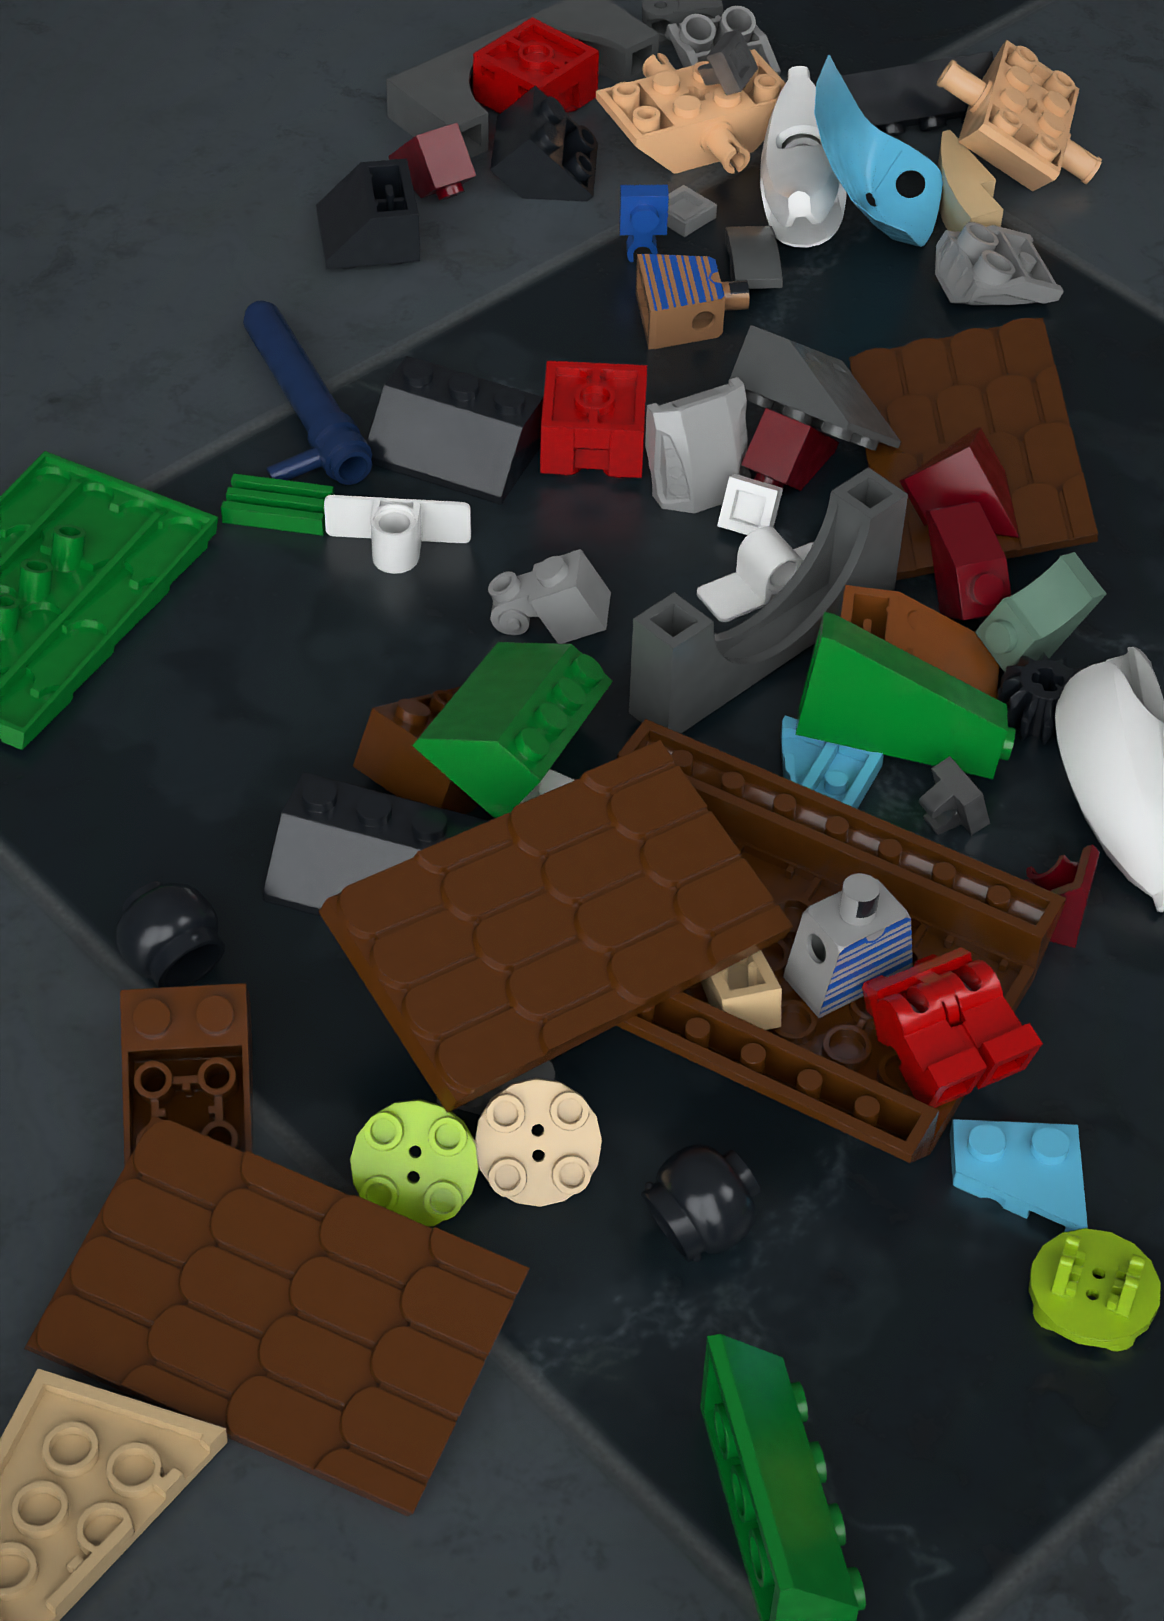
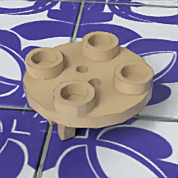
(568, 1141)

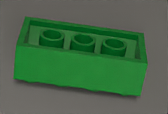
(512, 720)
(775, 1487)

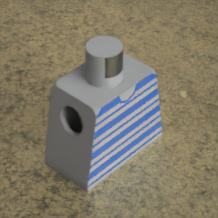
(847, 943)

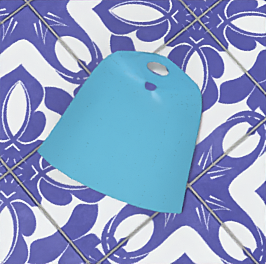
(872, 162)

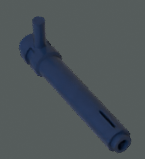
(331, 433)

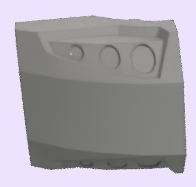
(699, 34)
(992, 267)
(697, 447)

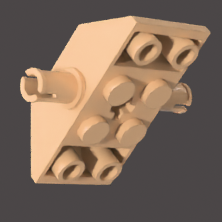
(1020, 117)
(693, 123)

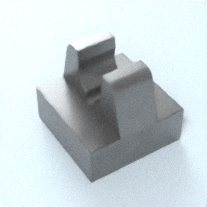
(729, 63)
(953, 800)

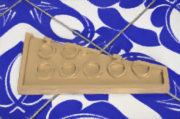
(82, 1485)

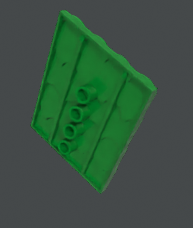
(76, 576)

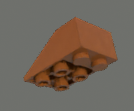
(922, 634)

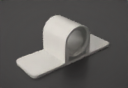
(397, 526)
(761, 572)

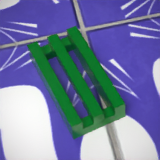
(276, 504)

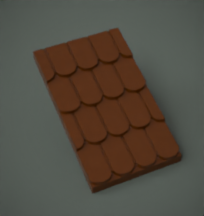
(1010, 389)
(553, 923)
(280, 1313)

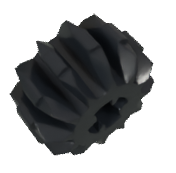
(1032, 694)

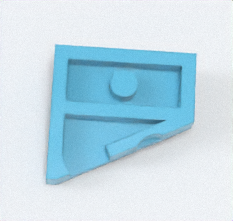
(828, 767)
(1022, 1167)

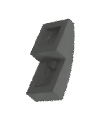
(754, 256)

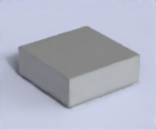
(689, 211)

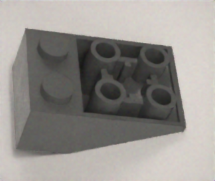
(809, 389)

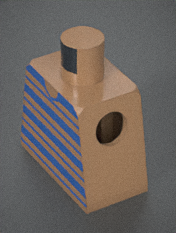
(684, 298)

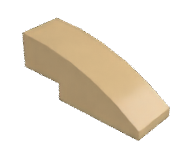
(966, 187)

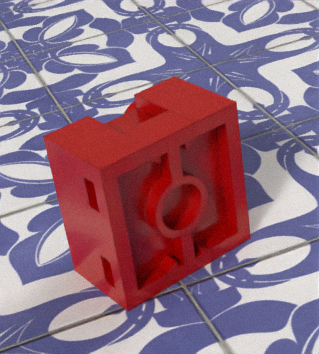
(535, 57)
(593, 418)

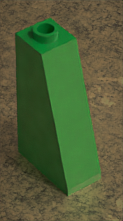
(897, 705)

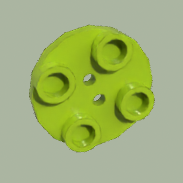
(445, 1167)
(1124, 1296)

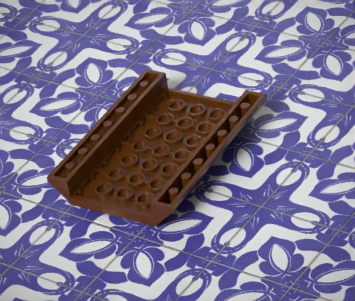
(802, 854)

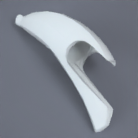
(796, 179)
(1114, 759)

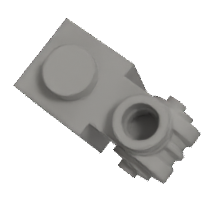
(559, 591)

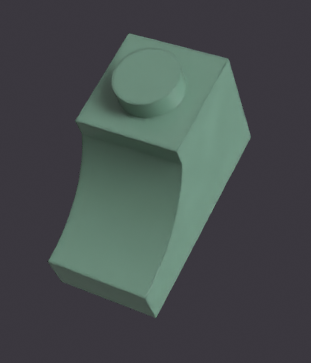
(1041, 613)

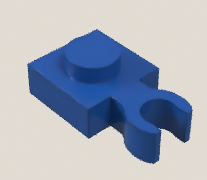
(643, 216)

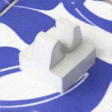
(749, 504)

